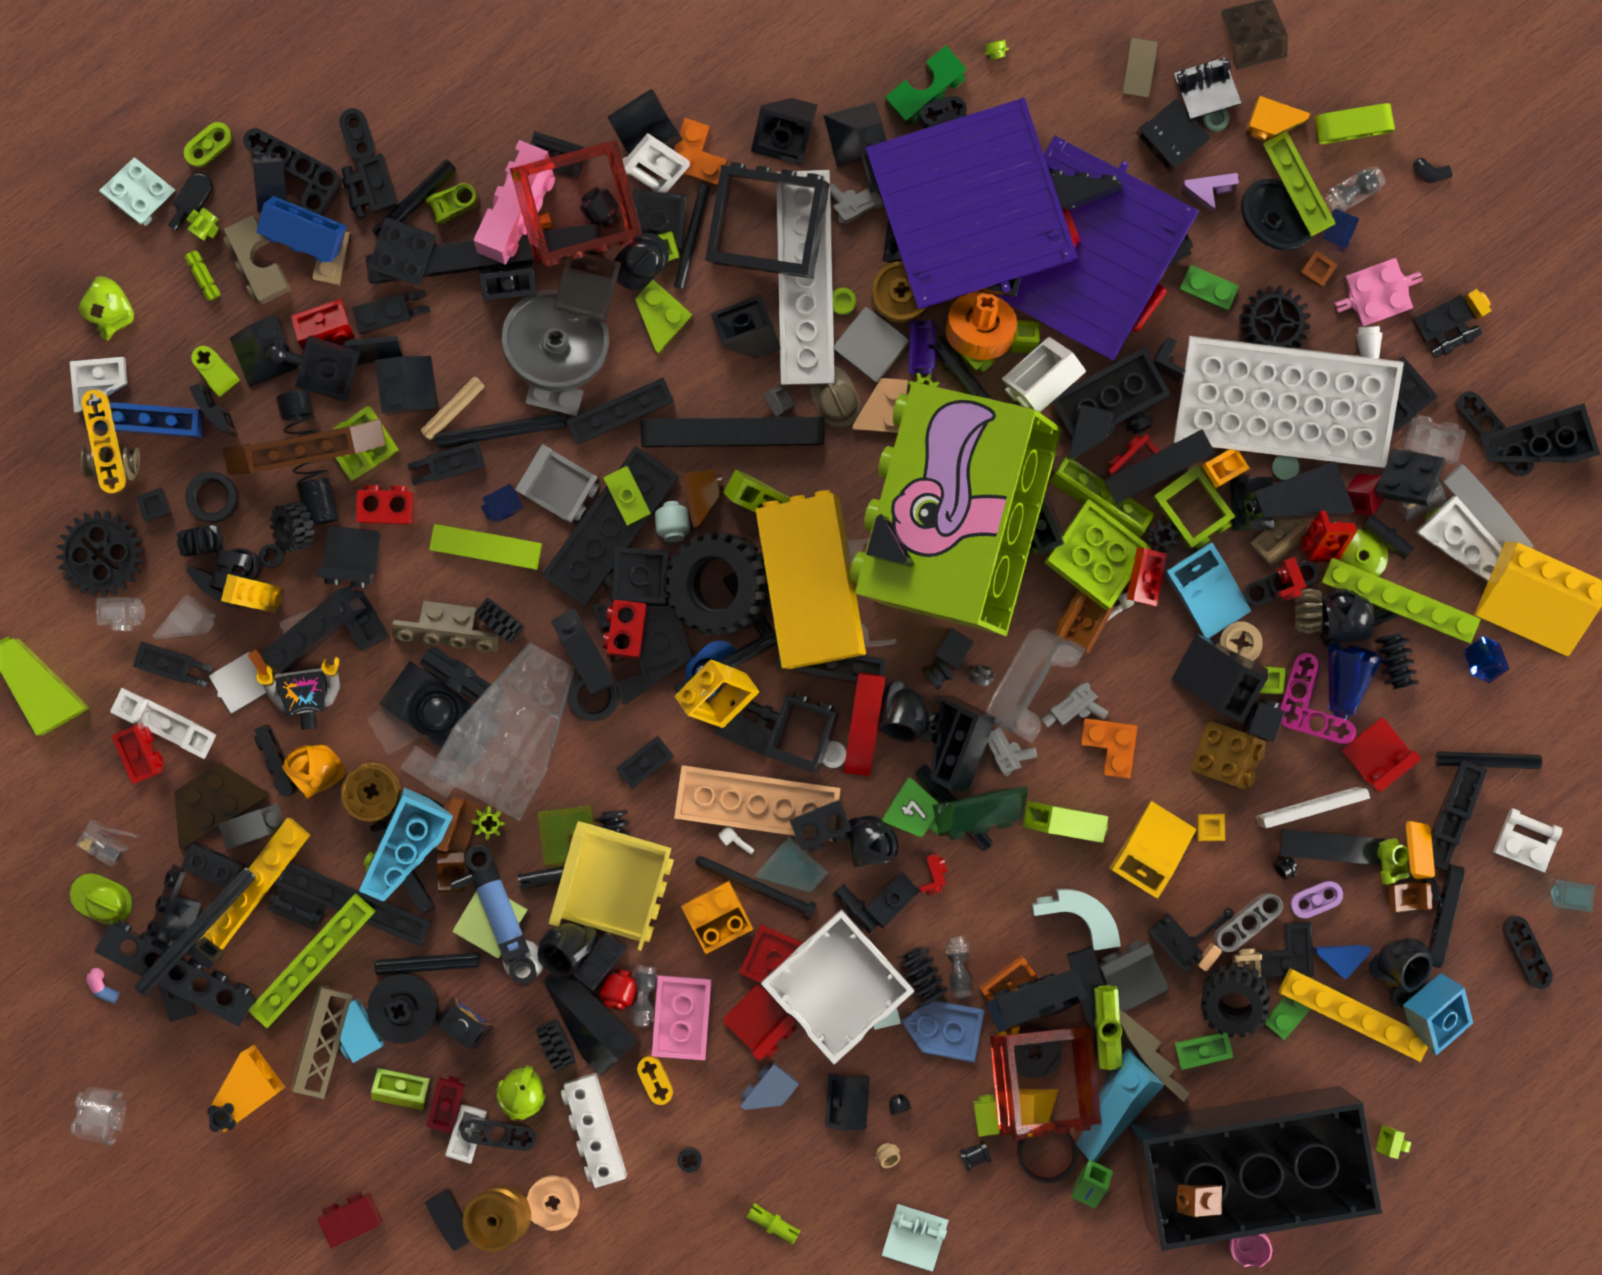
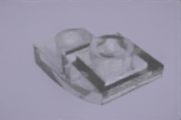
(419, 764)

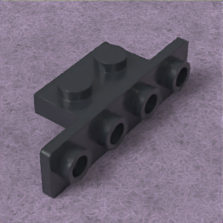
(172, 913)

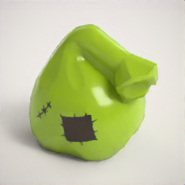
(106, 306)

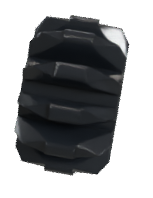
(199, 540)

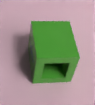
(1092, 1184)

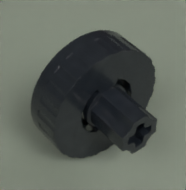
(414, 1022)

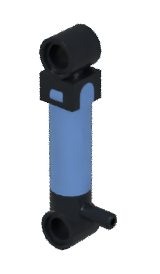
(499, 913)

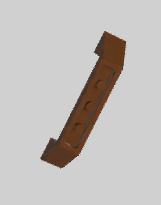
(304, 448)

